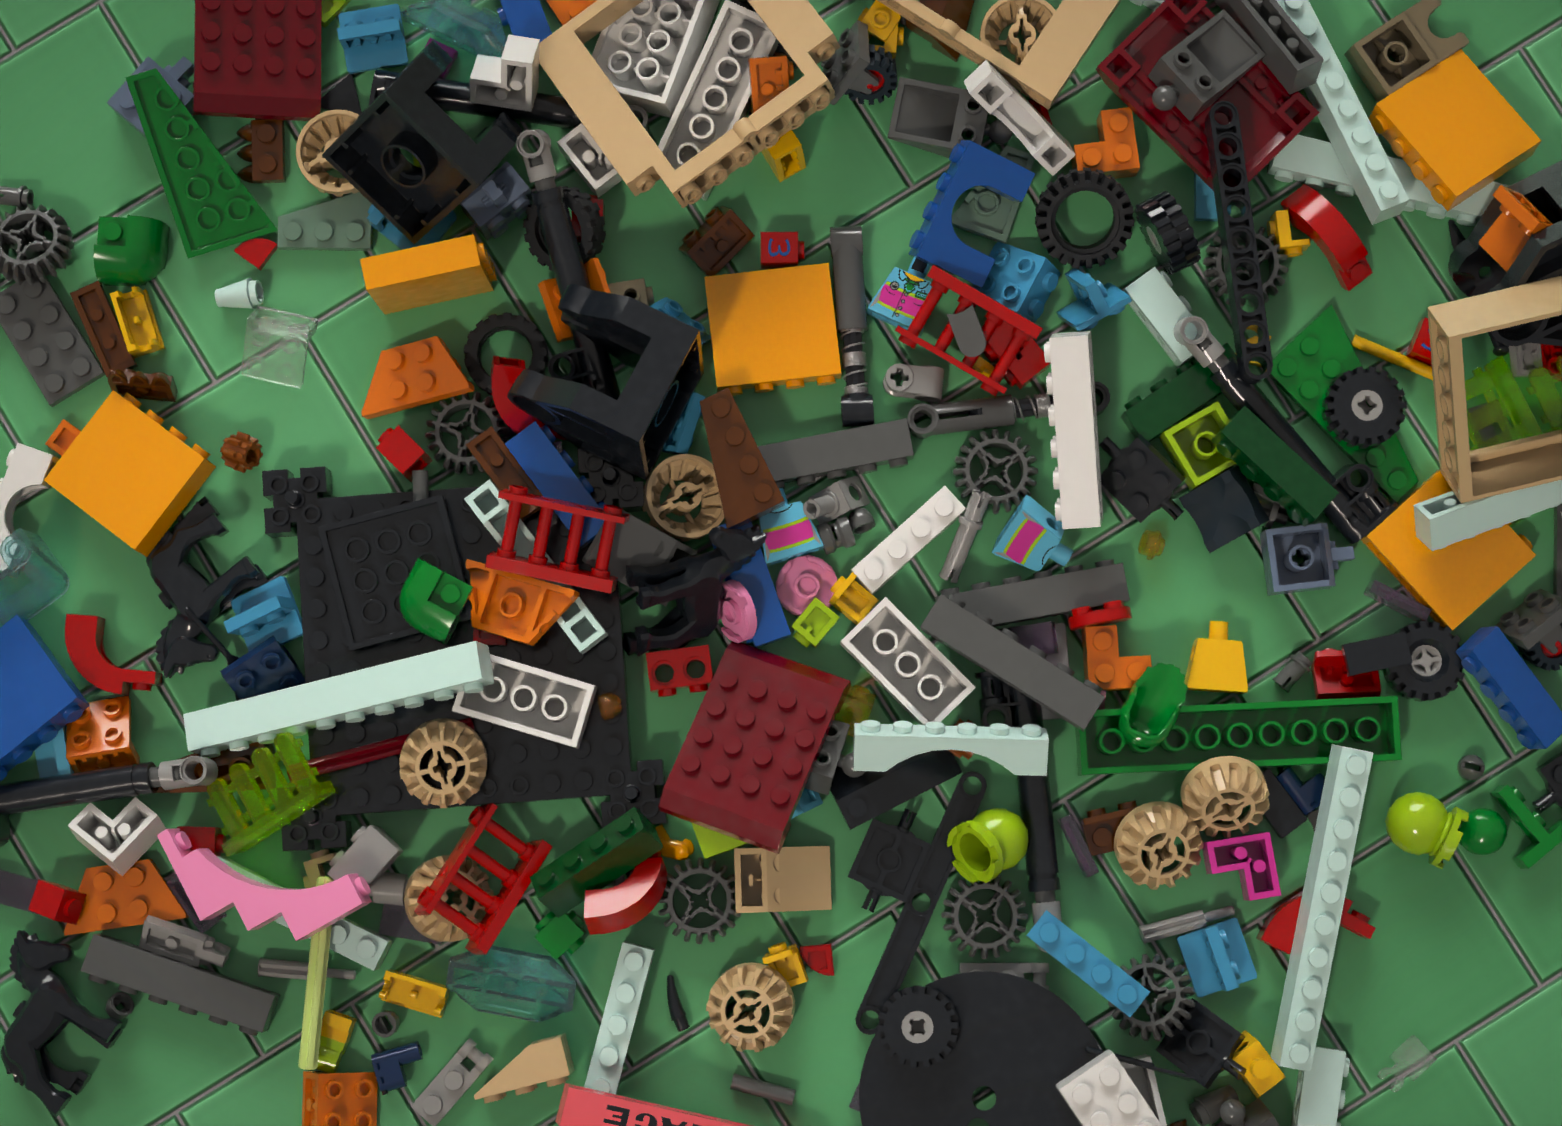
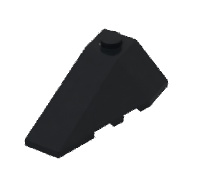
(878, 792)

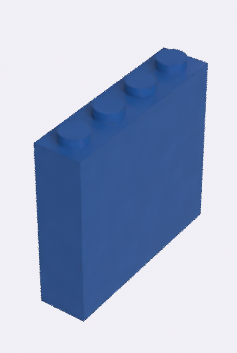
(34, 694)

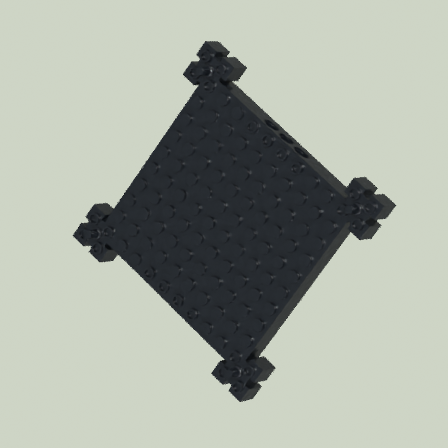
(517, 763)

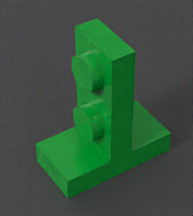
(1530, 824)

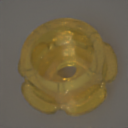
(1151, 544)

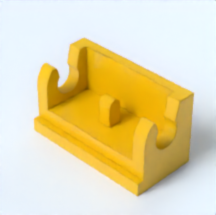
(137, 321)
(414, 993)

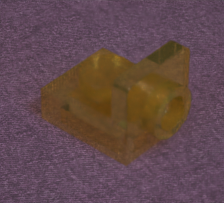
(856, 707)

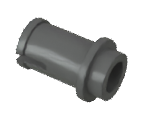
(16, 196)
(1292, 671)

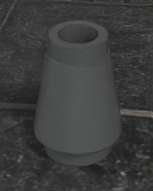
(1207, 1106)

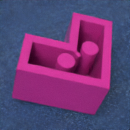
(1251, 857)

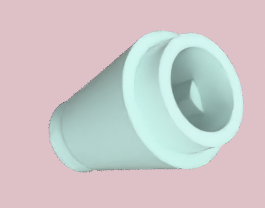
(241, 294)

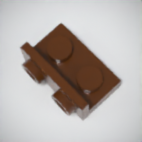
(716, 240)
(1101, 827)

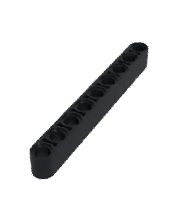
(1244, 228)

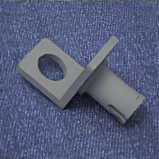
(835, 500)

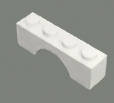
(1027, 124)
(24, 474)
(908, 540)

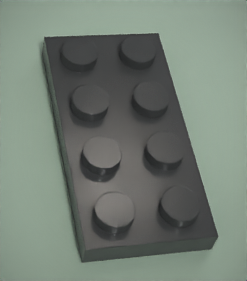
(48, 340)

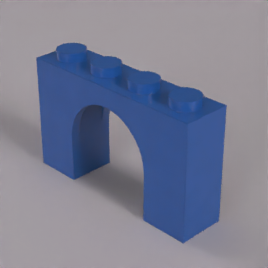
(936, 240)

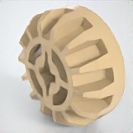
(1025, 15)
(320, 135)
(700, 481)
(438, 735)
(1218, 792)
(1154, 829)
(434, 925)
(768, 988)

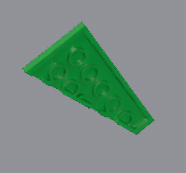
(201, 187)
(1305, 374)

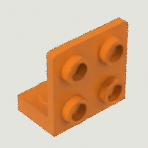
(769, 78)
(1512, 228)
(551, 297)
(101, 736)
(339, 1099)

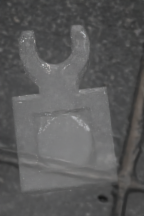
(1411, 1060)

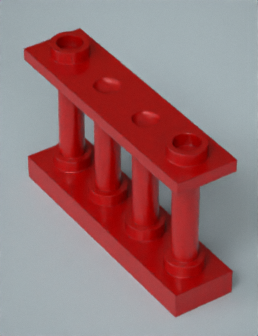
(995, 316)
(568, 570)
(514, 881)

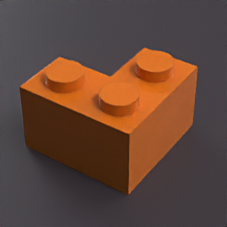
(1117, 148)
(1103, 662)

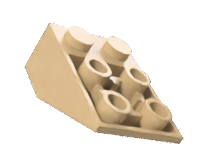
(783, 881)
(539, 1062)

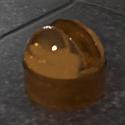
(609, 705)

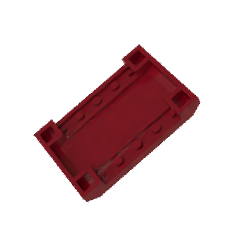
(257, 59)
(1265, 109)
(753, 746)

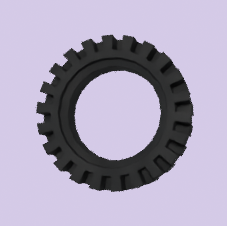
(1088, 254)

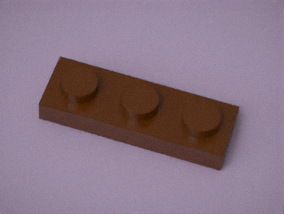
(102, 328)
(502, 466)

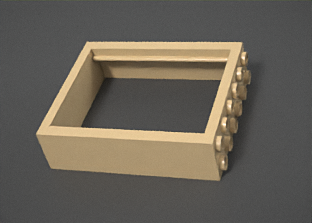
(1504, 465)

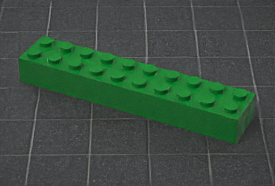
(1257, 731)

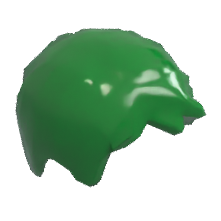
(1483, 832)

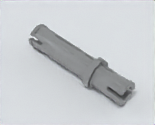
(964, 537)

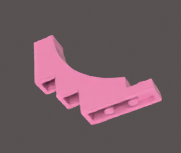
(217, 888)

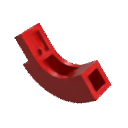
(1332, 234)
(503, 374)
(87, 652)
(628, 902)
(1281, 924)

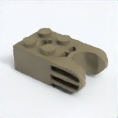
(1409, 43)

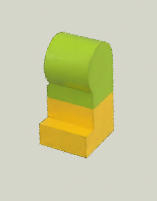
(334, 1039)

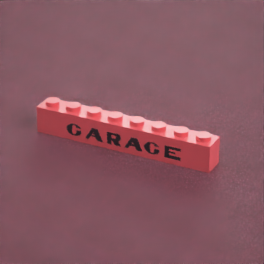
(597, 1108)

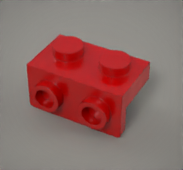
(1332, 680)

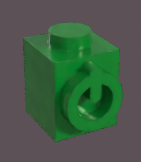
(561, 933)

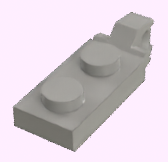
(182, 943)

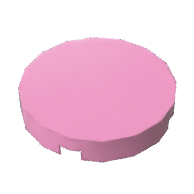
(803, 581)
(737, 612)

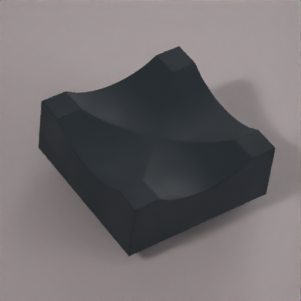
(1224, 508)

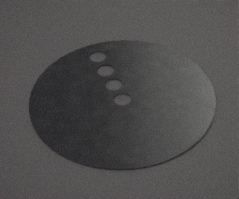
(1009, 1039)

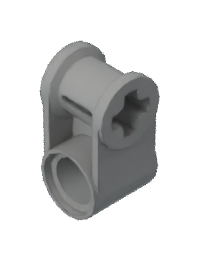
(919, 382)

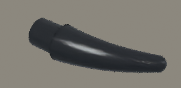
(675, 1007)

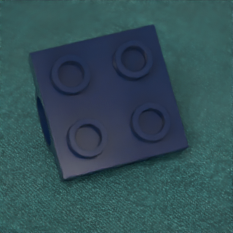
(263, 670)

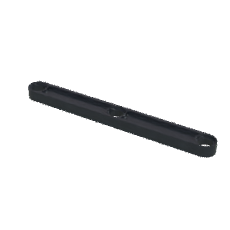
(912, 923)

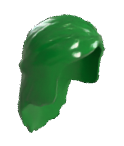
(1153, 705)

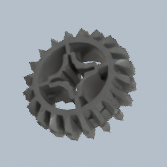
(1266, 252)
(35, 253)
(452, 428)
(987, 459)
(682, 923)
(1006, 932)
(1179, 993)

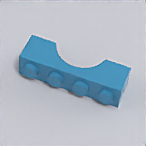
(1088, 963)

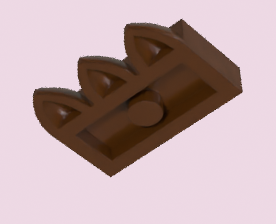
(265, 152)
(142, 385)

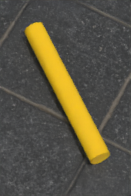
(1392, 356)

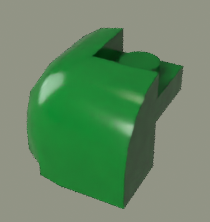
(130, 250)
(433, 600)

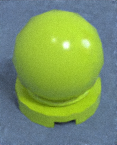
(1422, 826)
(988, 844)

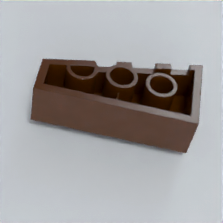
(740, 470)

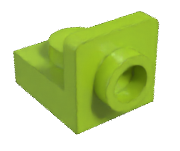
(814, 623)

